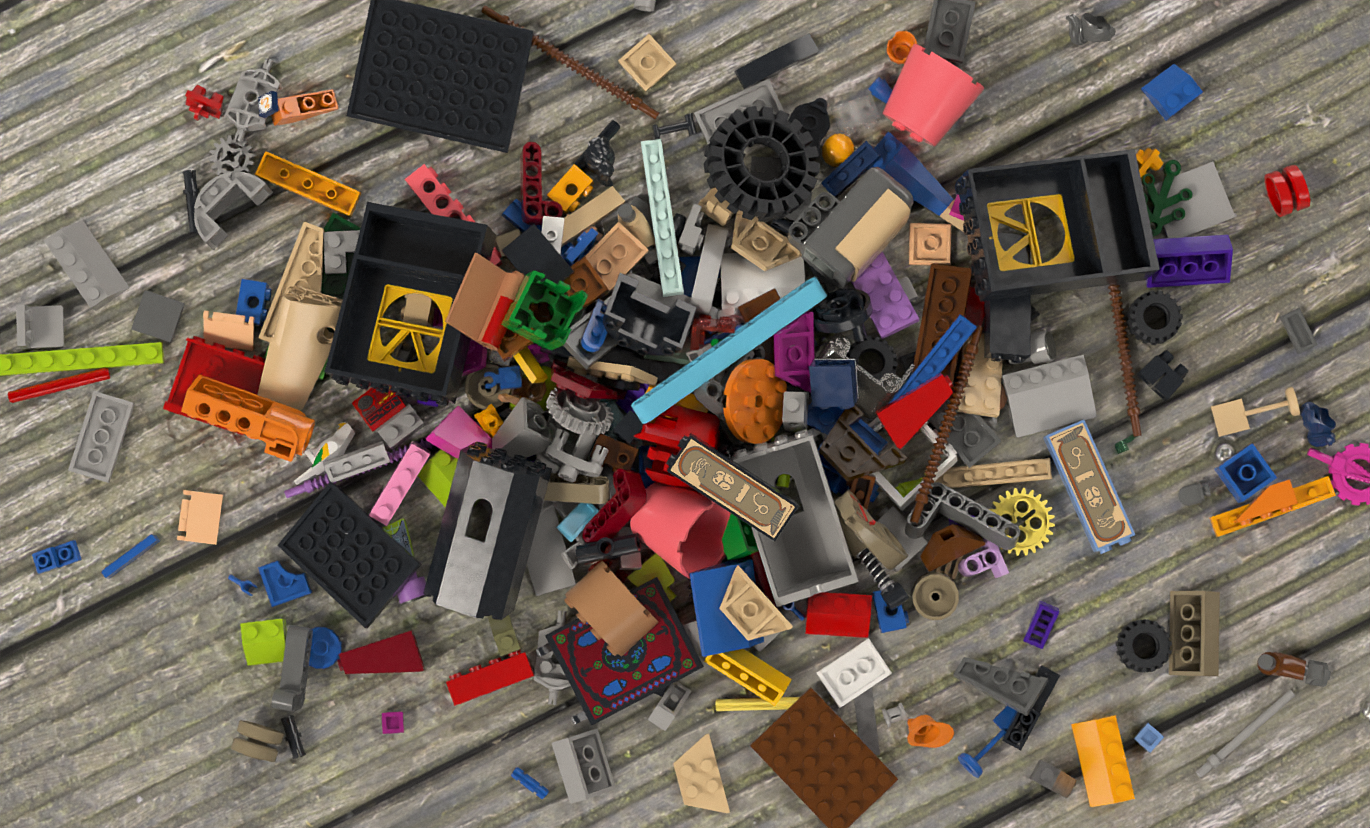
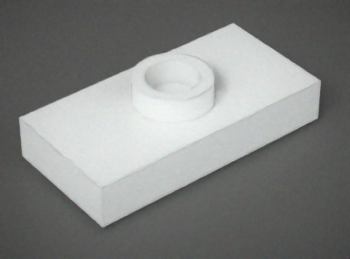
(553, 231)

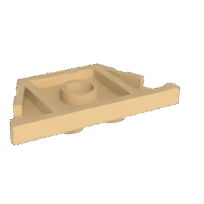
(761, 243)
(750, 609)
(700, 777)

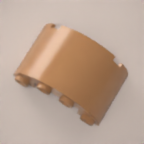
(610, 609)

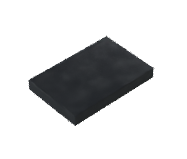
(536, 253)

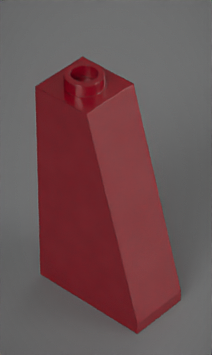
(388, 655)

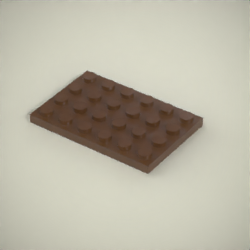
(823, 761)

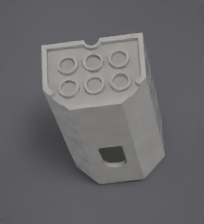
(812, 547)

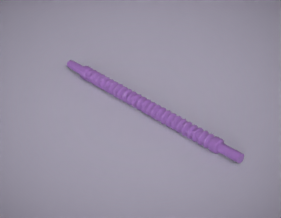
(309, 485)

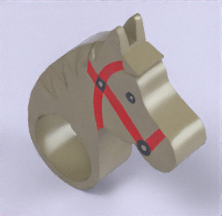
(874, 535)

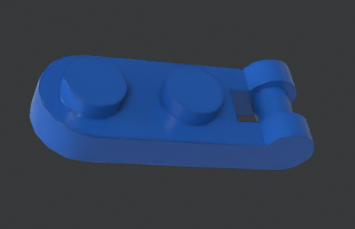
(595, 331)

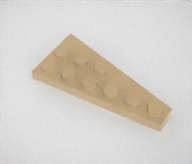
(302, 270)

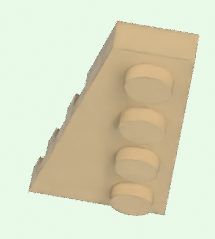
(613, 371)

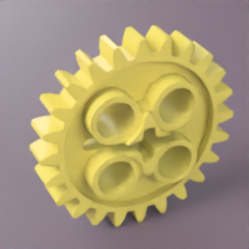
(1033, 537)

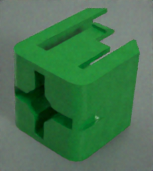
(560, 307)

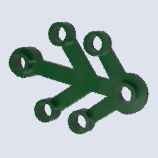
(1161, 201)

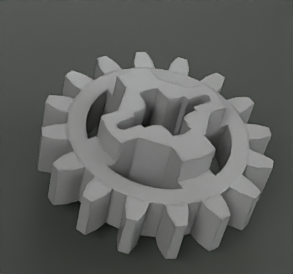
(239, 154)

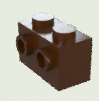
(619, 454)
(862, 488)

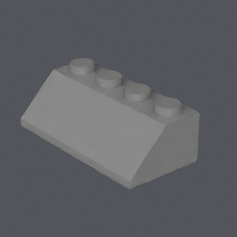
(87, 264)

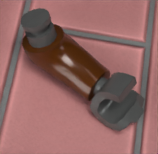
(1289, 666)

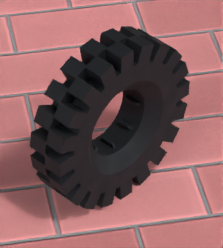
(741, 188)

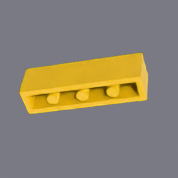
(751, 673)

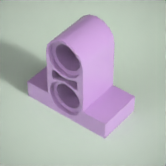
(980, 564)

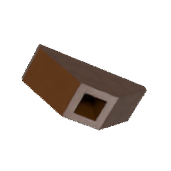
(949, 545)

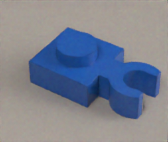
(507, 378)

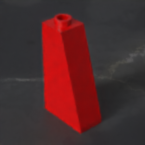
(912, 410)

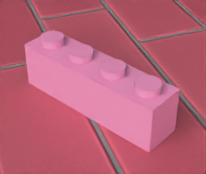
(399, 483)

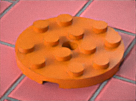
(743, 418)

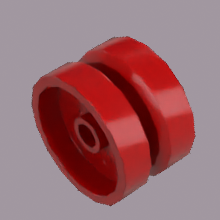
(1287, 190)

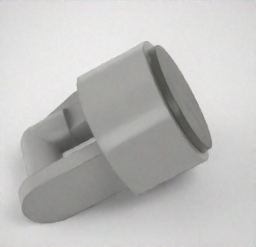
(1042, 348)

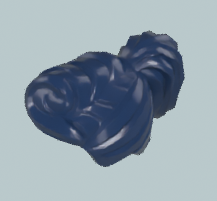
(1319, 424)

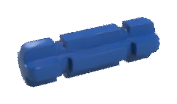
(530, 783)

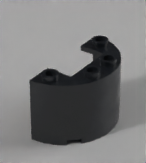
(646, 323)

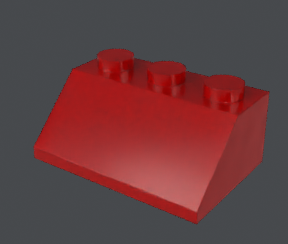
(838, 614)

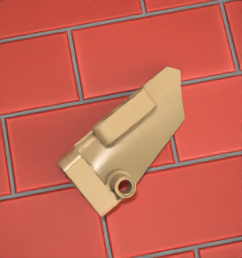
(299, 346)

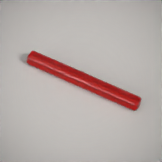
(58, 385)

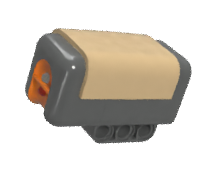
(854, 229)

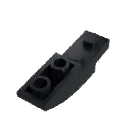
(1022, 725)

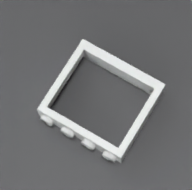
(890, 491)

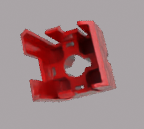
(667, 434)

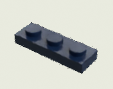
(851, 169)

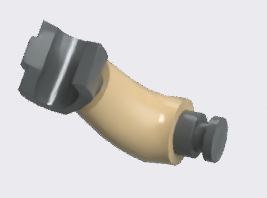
(639, 227)

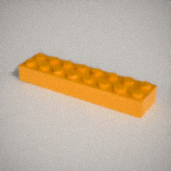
(308, 184)

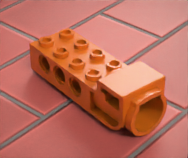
(278, 425)

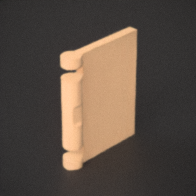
(229, 330)
(200, 517)

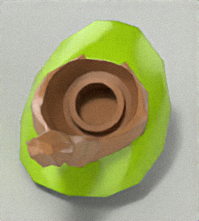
(534, 392)

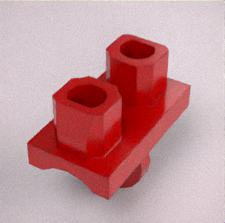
(204, 106)

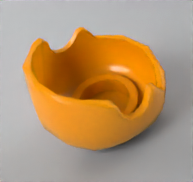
(837, 149)

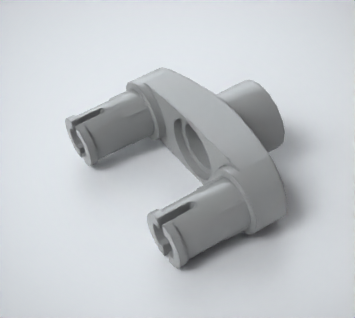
(571, 465)

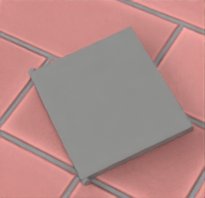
(1205, 208)

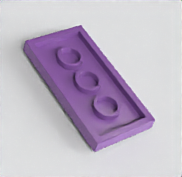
(889, 302)

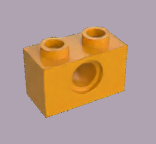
(576, 178)

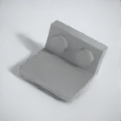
(40, 326)

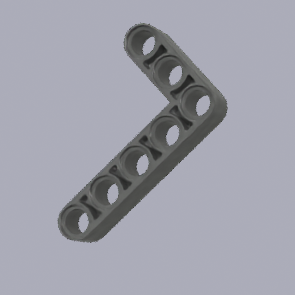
(961, 515)

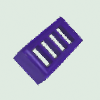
(1048, 627)

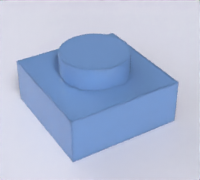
(1148, 737)

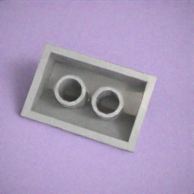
(583, 766)

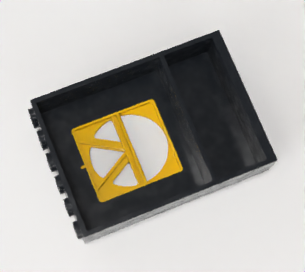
(1101, 214)
(394, 257)

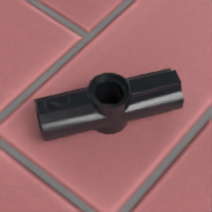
(596, 550)

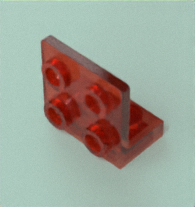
(706, 323)

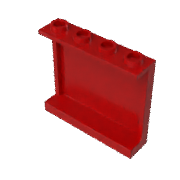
(237, 371)

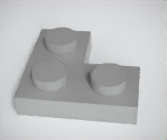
(335, 249)

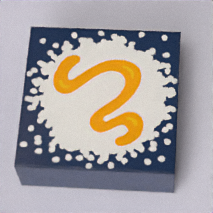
(268, 104)

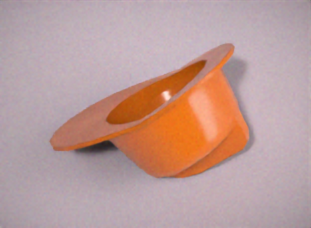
(928, 733)

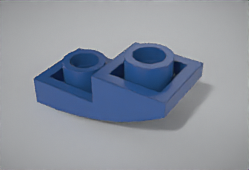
(56, 557)

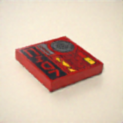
(377, 407)

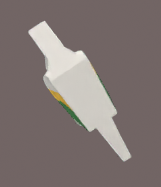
(328, 449)

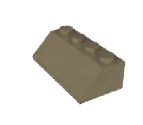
(1194, 633)

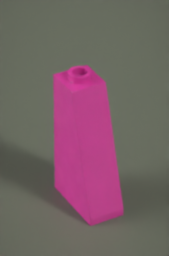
(457, 432)

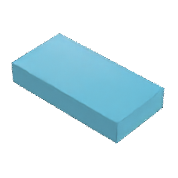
(576, 520)

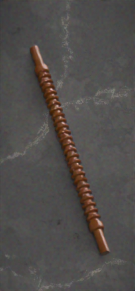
(636, 103)
(1133, 410)
(922, 498)

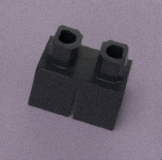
(1169, 382)

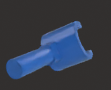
(245, 585)
(790, 606)

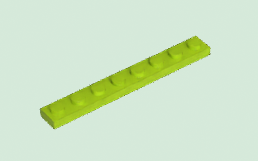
(81, 359)

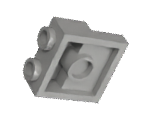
(692, 234)

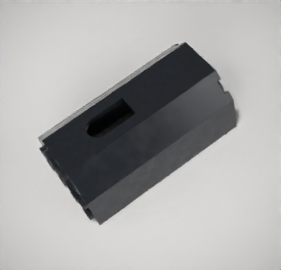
(487, 575)

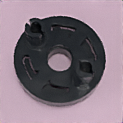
(842, 312)

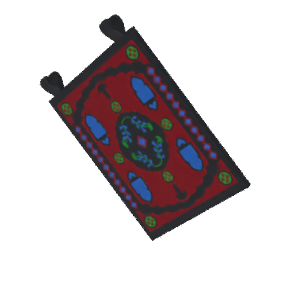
(611, 682)

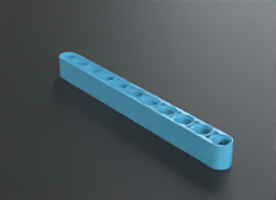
(728, 350)

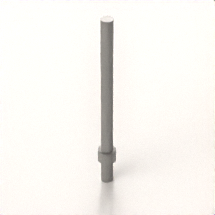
(1214, 760)

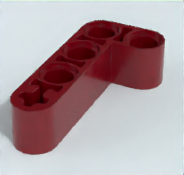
(534, 183)
(623, 505)

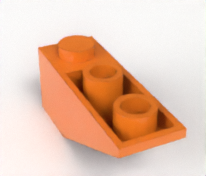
(304, 106)
(1270, 499)

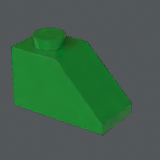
(738, 539)

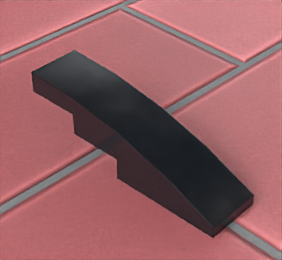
(776, 61)

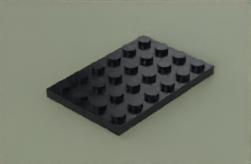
(349, 555)

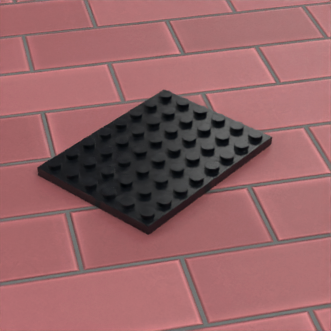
(440, 73)

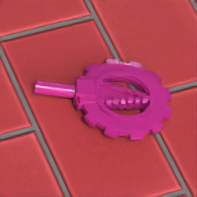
(1343, 467)

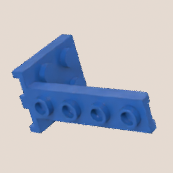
(569, 252)

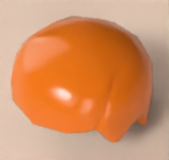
(900, 46)

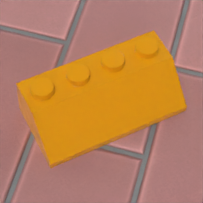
(1102, 761)

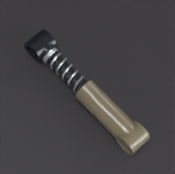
(891, 591)

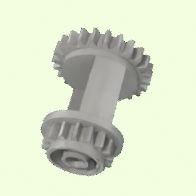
(580, 416)

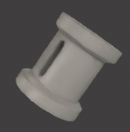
(894, 714)

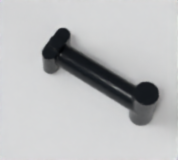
(688, 125)

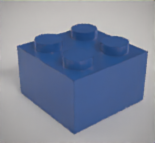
(1245, 473)

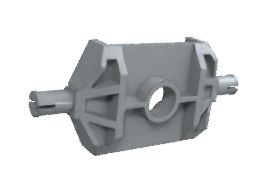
(245, 113)
(546, 671)

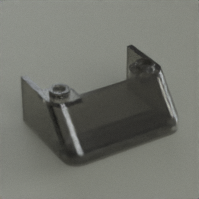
(872, 393)

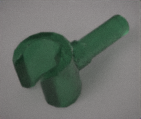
(1122, 446)

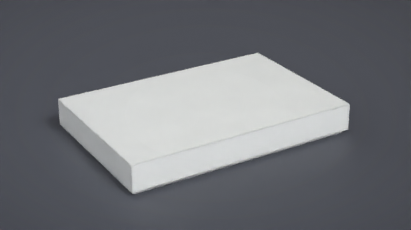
(854, 673)

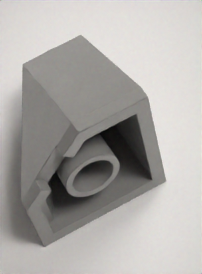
(524, 431)

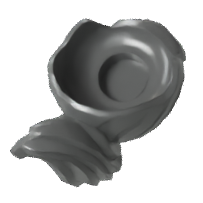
(1089, 29)

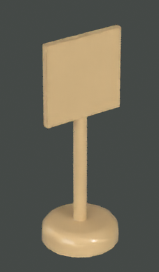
(1232, 417)

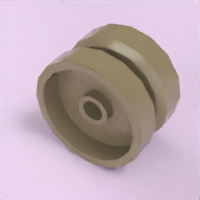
(476, 390)
(935, 583)
(256, 744)

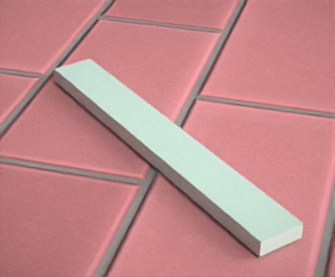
(662, 218)

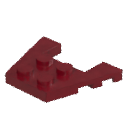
(581, 385)

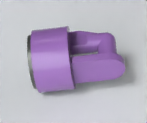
(412, 590)

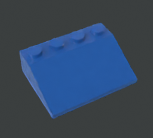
(708, 588)

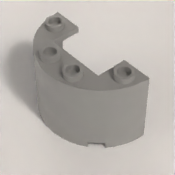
(218, 196)

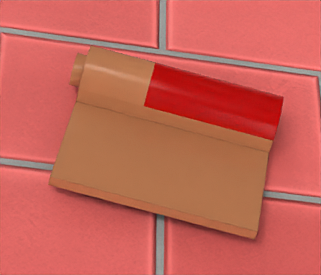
(484, 302)

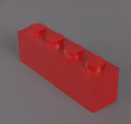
(490, 678)

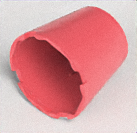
(929, 96)
(681, 527)

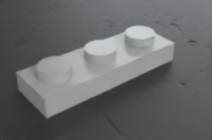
(356, 462)

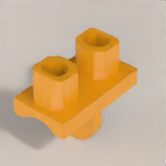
(1148, 159)
(489, 420)

